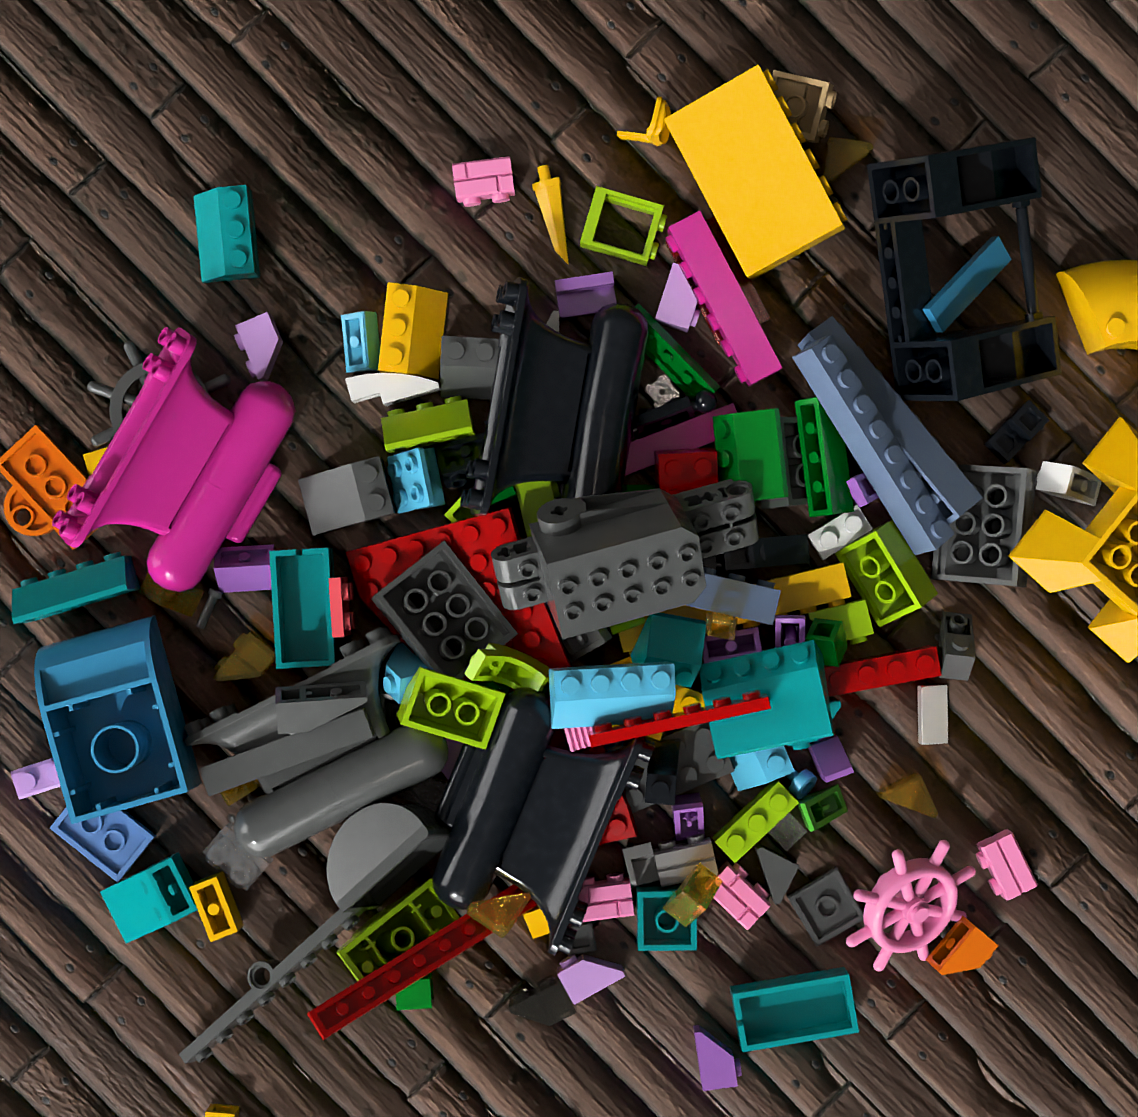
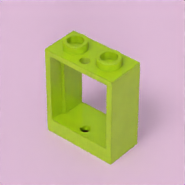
(604, 195)

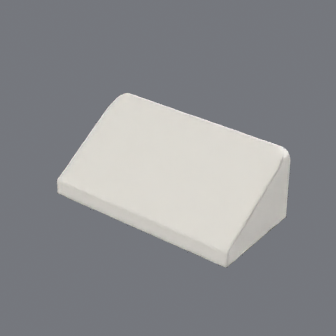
(932, 714)

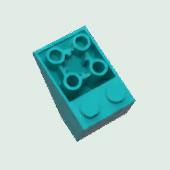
(151, 898)

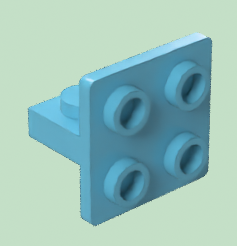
(415, 480)

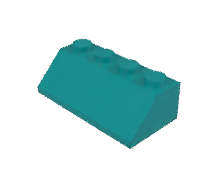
(74, 589)

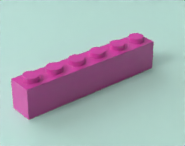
(723, 298)

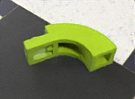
(509, 668)

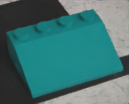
(796, 692)

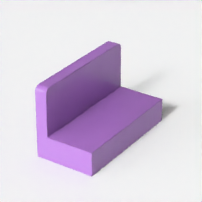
(584, 294)
(243, 568)

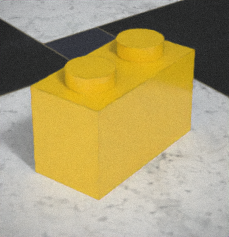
(216, 906)

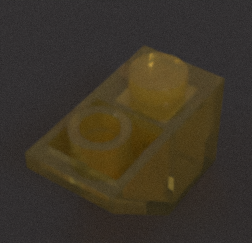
(249, 660)

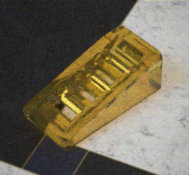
(721, 625)

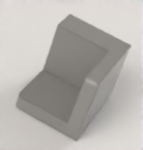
(641, 864)

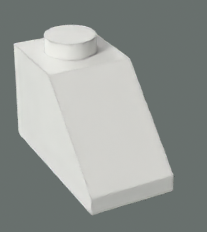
(1068, 483)

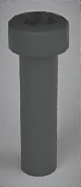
(214, 595)

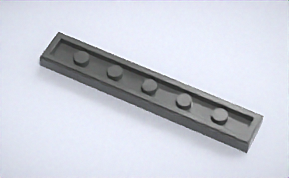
(286, 752)

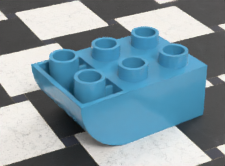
(113, 720)

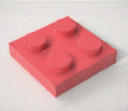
(341, 618)

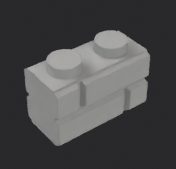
(678, 860)

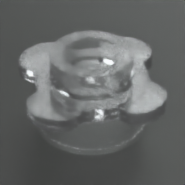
(663, 383)

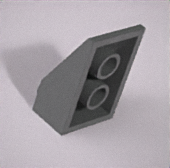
(347, 495)

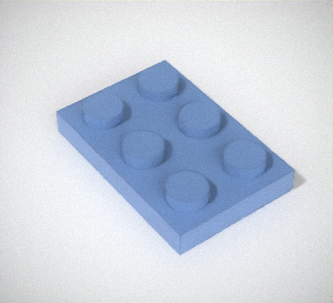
(107, 841)

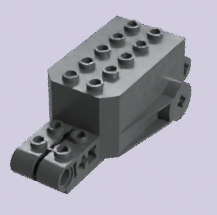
(623, 553)

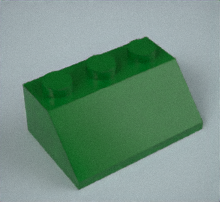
(752, 451)

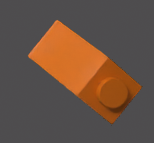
(962, 949)

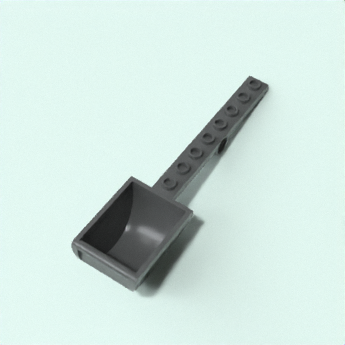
(365, 866)

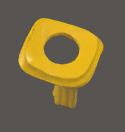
(658, 131)

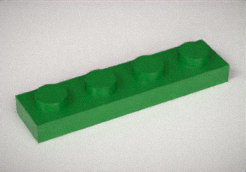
(675, 360)

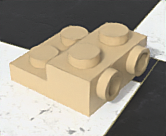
(807, 101)

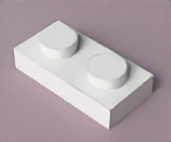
(839, 532)

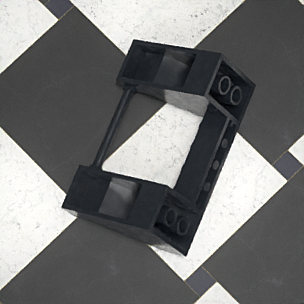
(970, 359)

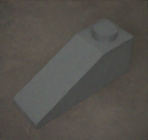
(311, 706)

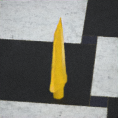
(550, 202)

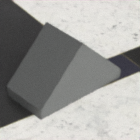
(777, 871)

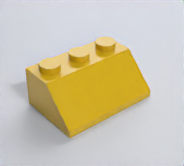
(412, 330)

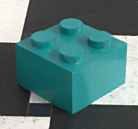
(656, 927)

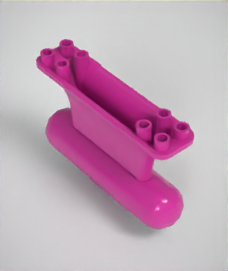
(183, 466)

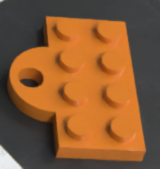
(40, 482)

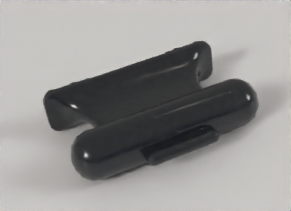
(530, 814)

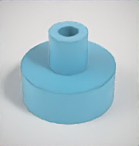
(801, 783)

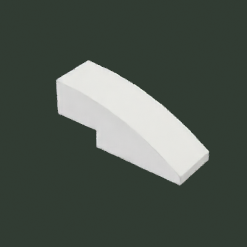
(390, 386)

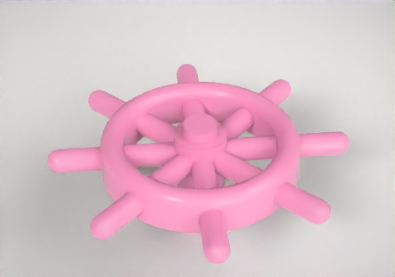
(910, 905)

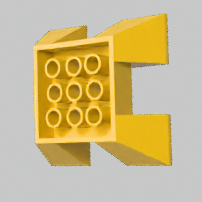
(1105, 552)

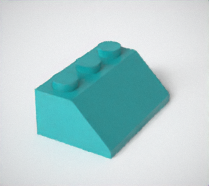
(226, 234)

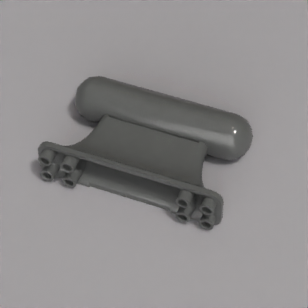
(334, 785)

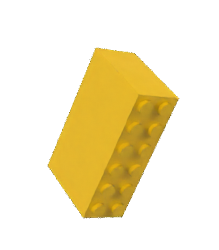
(756, 172)

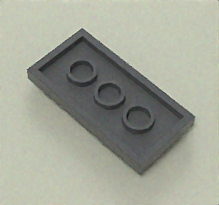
(695, 765)

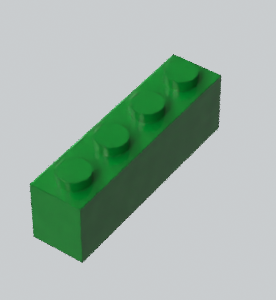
(823, 461)

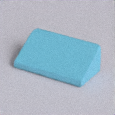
(361, 341)

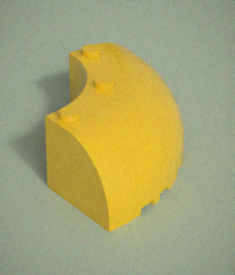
(1103, 303)

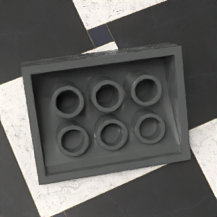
(989, 529)
(443, 612)

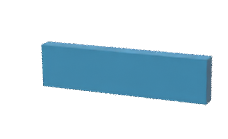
(967, 284)

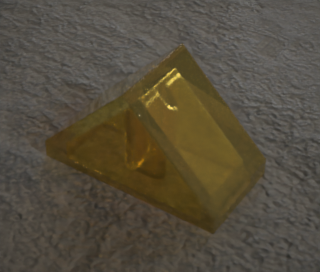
(842, 155)
(182, 602)
(910, 793)
(693, 895)
(499, 913)

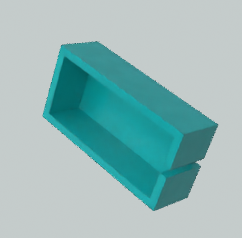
(302, 608)
(794, 1009)

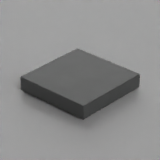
(826, 906)

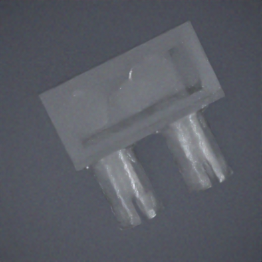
(230, 857)

